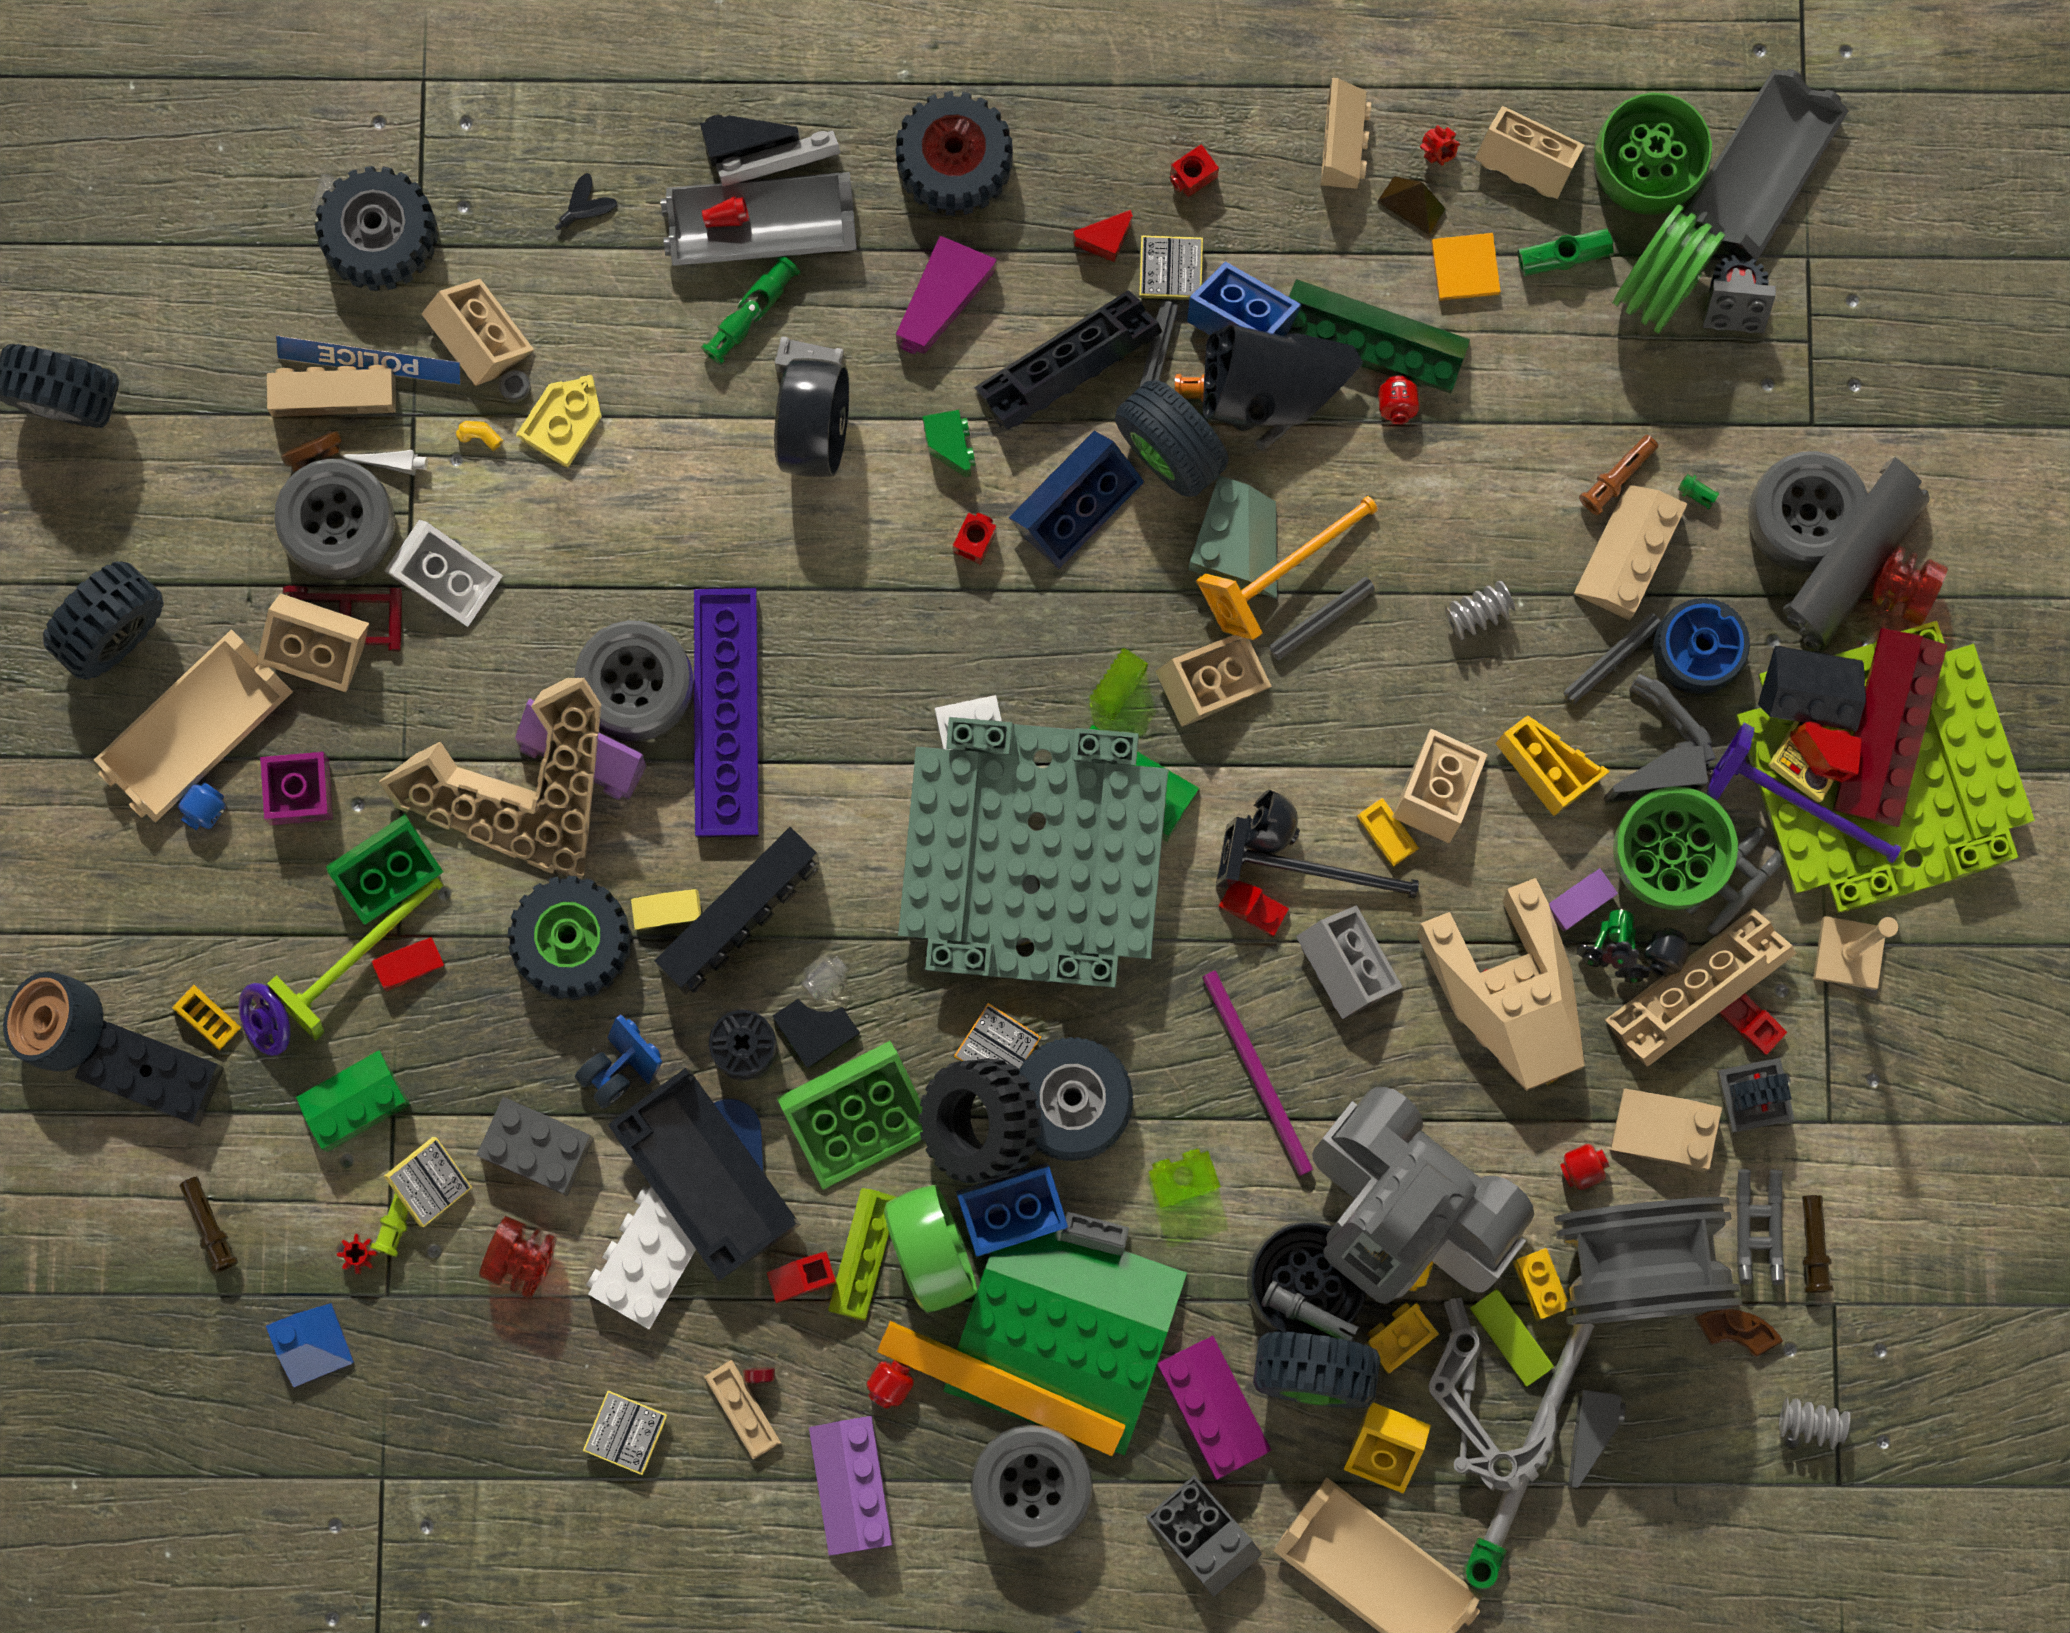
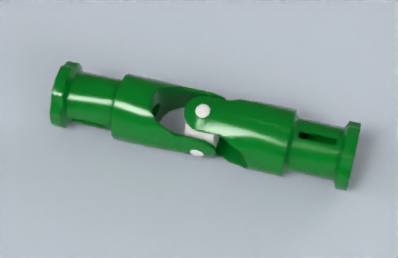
(736, 326)

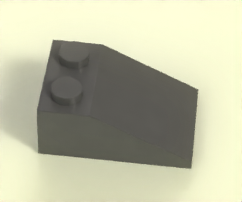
(1676, 768)

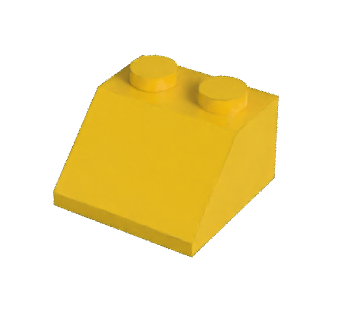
(1387, 1447)

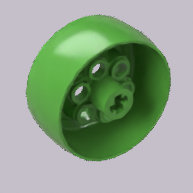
(1667, 124)
(930, 1249)

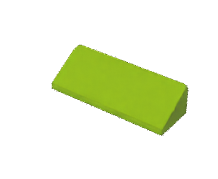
(1511, 1337)

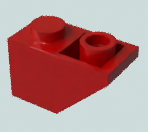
(1828, 752)
(801, 1277)

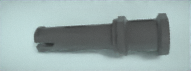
(1296, 1308)

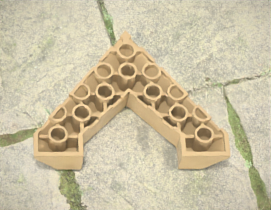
(539, 826)

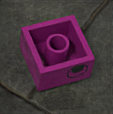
(296, 788)

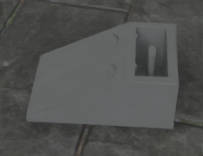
(1204, 1535)

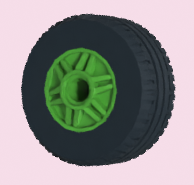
(1171, 438)

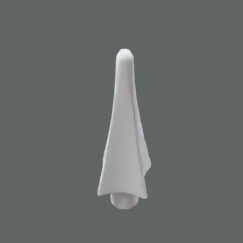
(400, 461)

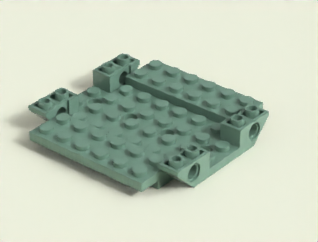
(976, 848)

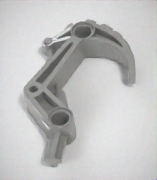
(1461, 1367)

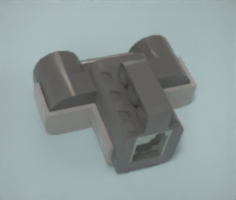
(1413, 1203)

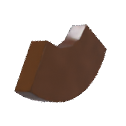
(1740, 1328)

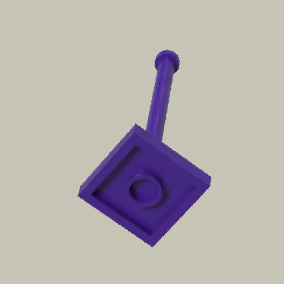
(1734, 762)

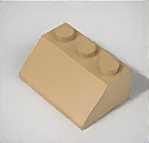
(1345, 135)
(1529, 152)
(476, 331)
(312, 642)

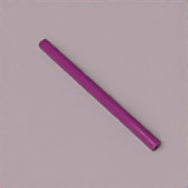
(1257, 1073)

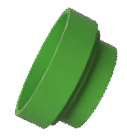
(1696, 814)

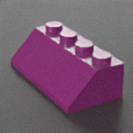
(1213, 1407)

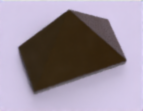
(1412, 202)

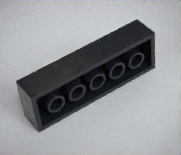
(738, 911)

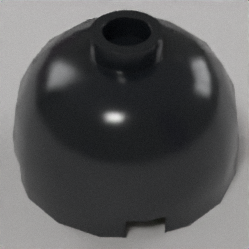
(1273, 824)

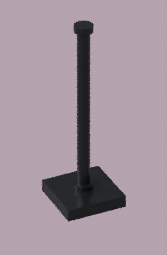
(1235, 853)

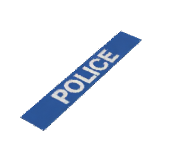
(362, 358)

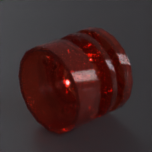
(1909, 585)
(518, 1257)

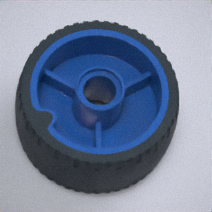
(1684, 662)

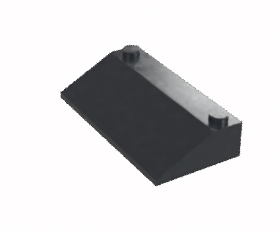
(704, 1174)

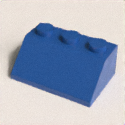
(1240, 300)
(1012, 1209)

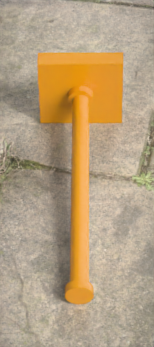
(1230, 602)

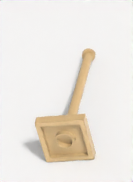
(1852, 951)

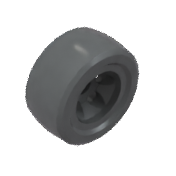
(322, 482)
(1773, 490)
(641, 642)
(1053, 1521)

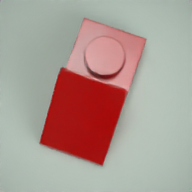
(1254, 907)

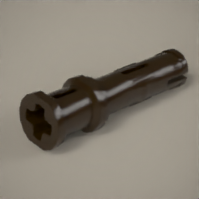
(213, 1238)
(1816, 1261)

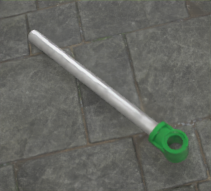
(1490, 1550)

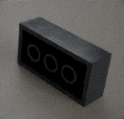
(178, 1083)

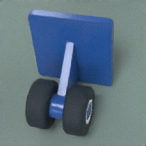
(634, 1051)

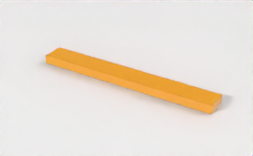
(1001, 1388)

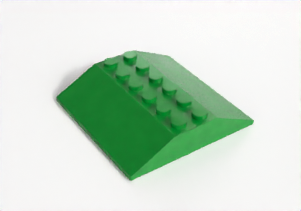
(1073, 1324)

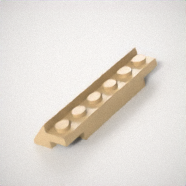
(1702, 989)

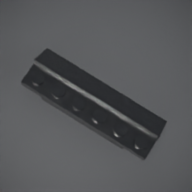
(1068, 360)

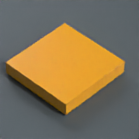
(1465, 266)

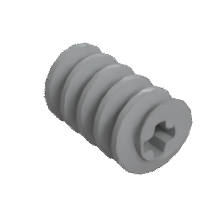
(1480, 609)
(1814, 1423)

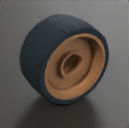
(53, 1021)

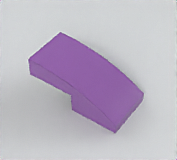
(1582, 899)

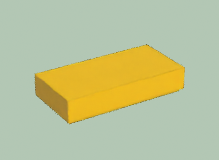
(1387, 832)

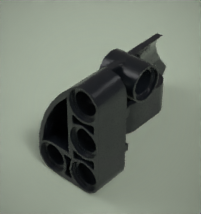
(1271, 376)

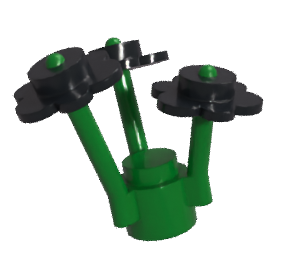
(1623, 954)

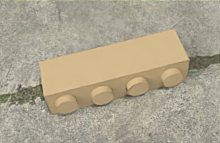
(331, 391)

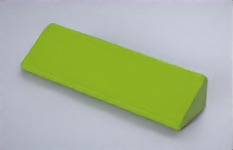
(861, 1256)

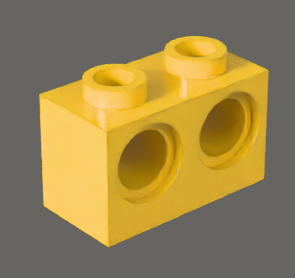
(1541, 1284)

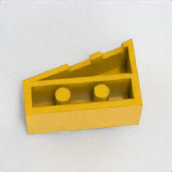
(1548, 764)

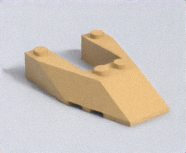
(1521, 1007)

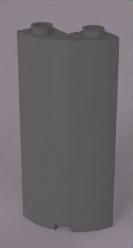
(1767, 162)
(784, 219)
(1857, 555)

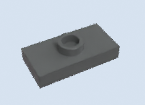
(1095, 1234)

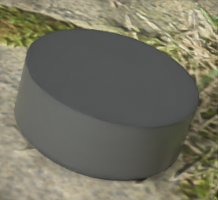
(514, 386)

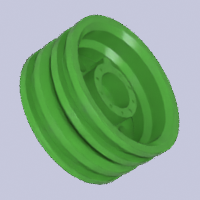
(1668, 269)

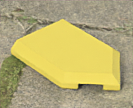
(562, 419)

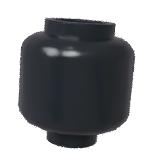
(1667, 951)

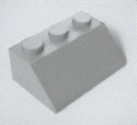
(1348, 961)

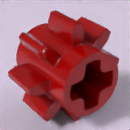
(1439, 145)
(363, 1260)

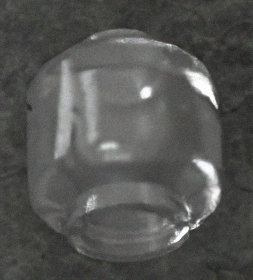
(825, 977)

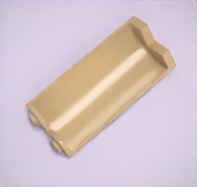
(192, 727)
(1374, 1567)

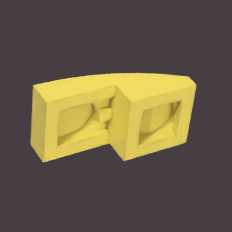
(666, 909)

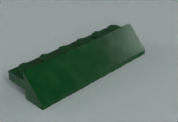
(1381, 338)

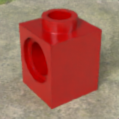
(1198, 159)
(970, 550)

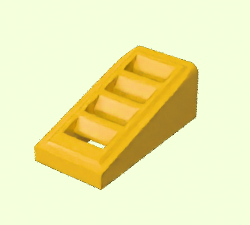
(204, 1000)

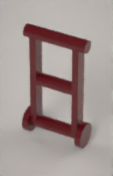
(345, 607)

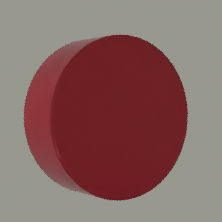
(759, 1375)

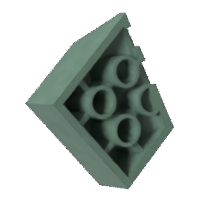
(1237, 535)

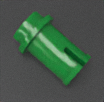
(1698, 491)

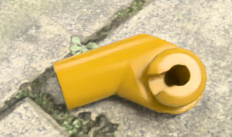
(478, 429)

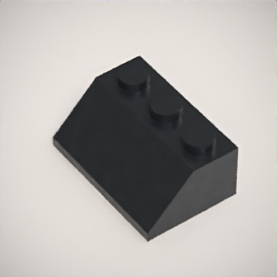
(1814, 688)

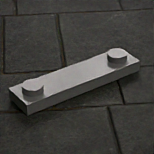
(740, 169)

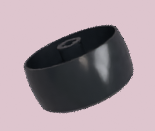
(811, 417)
(1277, 1255)

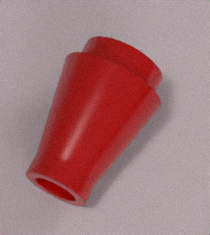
(727, 213)

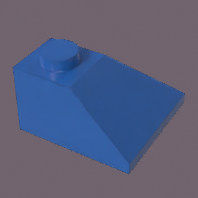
(310, 1344)

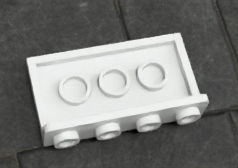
(644, 1262)

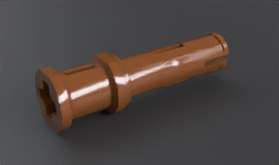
(1611, 482)

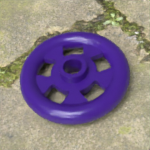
(264, 1019)

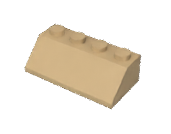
(1630, 550)

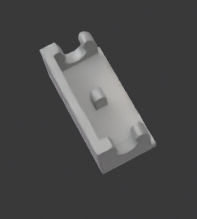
(792, 349)

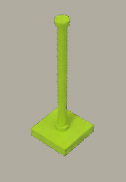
(299, 1005)

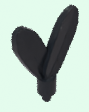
(581, 208)

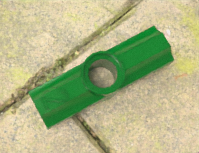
(1584, 248)

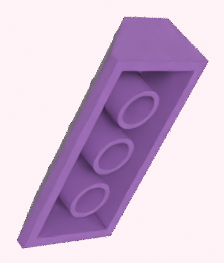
(616, 765)
(850, 1485)

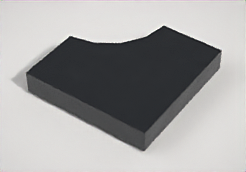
(815, 1032)

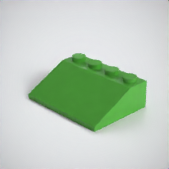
(854, 1114)

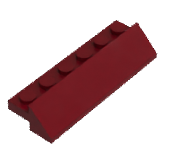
(1892, 725)

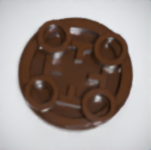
(300, 456)

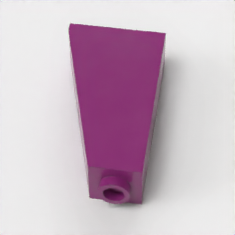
(944, 290)

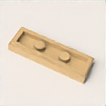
(742, 1409)

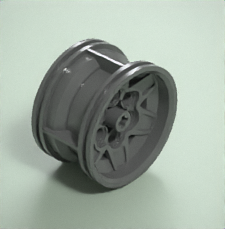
(1648, 1260)

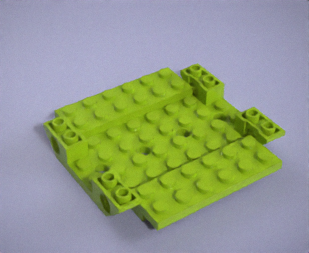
(1956, 806)

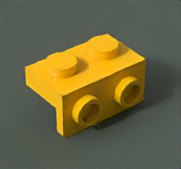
(1401, 1337)

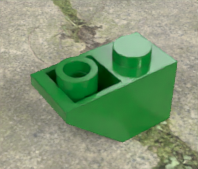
(946, 440)

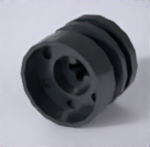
(743, 1064)

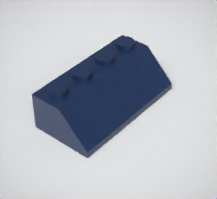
(1077, 499)

